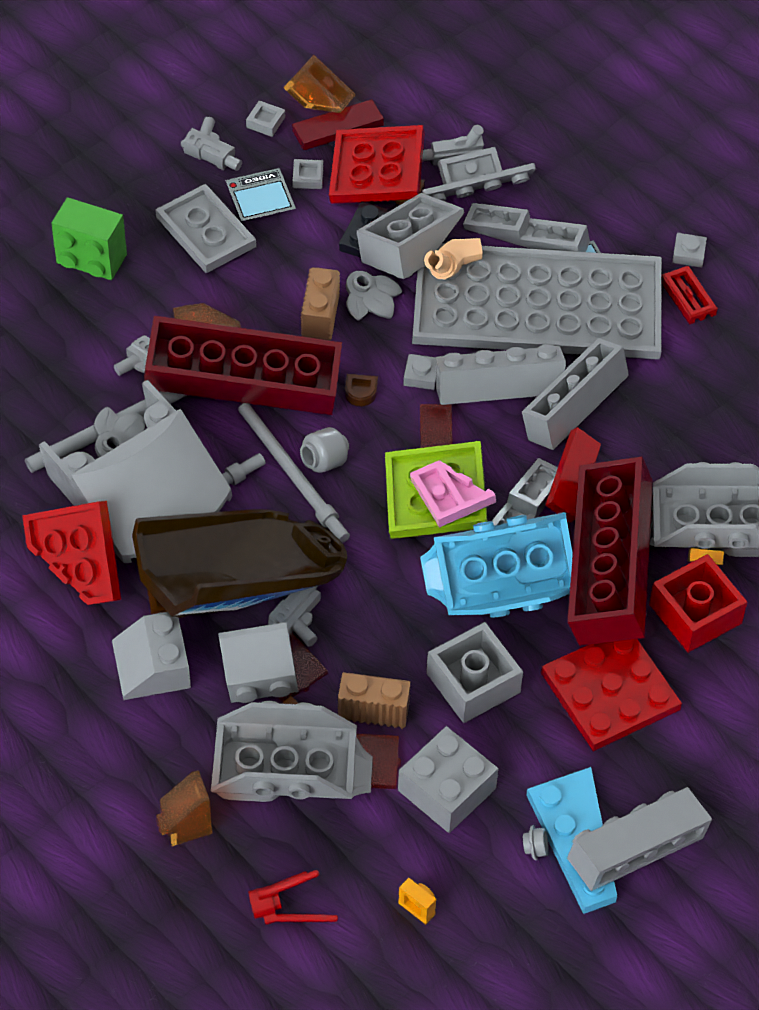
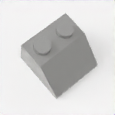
(151, 657)
(258, 662)

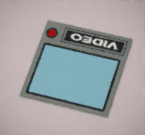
(260, 194)

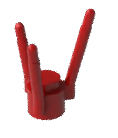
(266, 900)

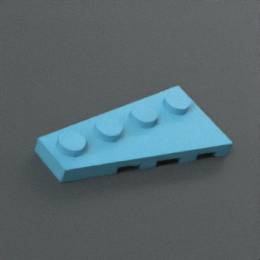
(565, 810)

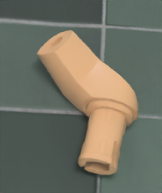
(453, 256)

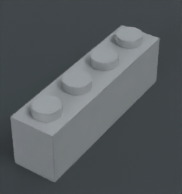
(497, 374)
(575, 393)
(638, 838)

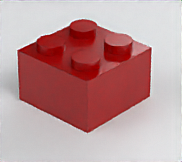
(697, 603)

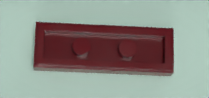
(323, 128)

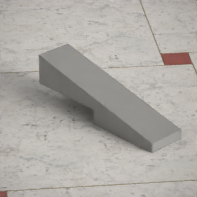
(518, 228)
(529, 493)

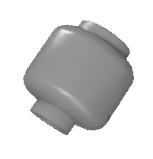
(324, 450)

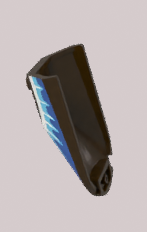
(232, 558)

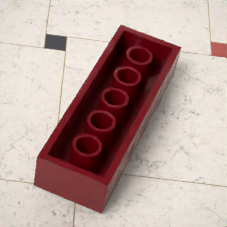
(243, 365)
(611, 552)

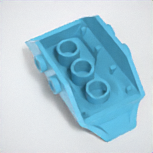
(501, 566)

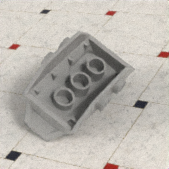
(708, 508)
(288, 752)

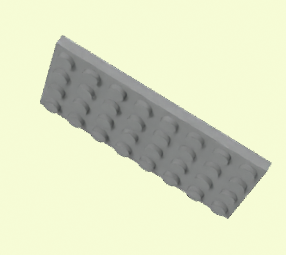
(543, 299)

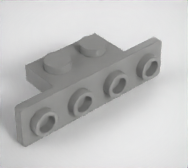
(475, 171)

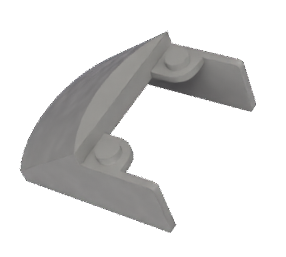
(146, 476)

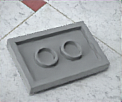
(205, 228)

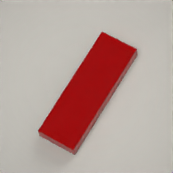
(578, 451)

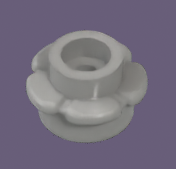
(536, 842)

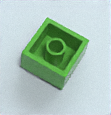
(89, 238)

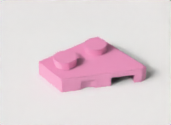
(449, 493)

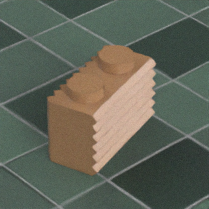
(320, 303)
(374, 699)

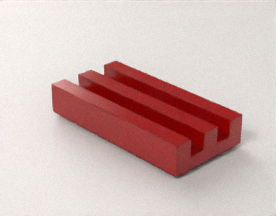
(684, 297)

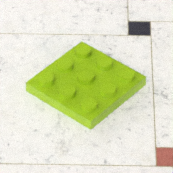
(406, 509)

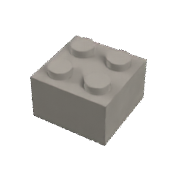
(474, 672)
(447, 779)

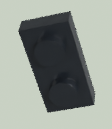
(364, 215)

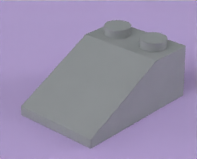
(406, 234)

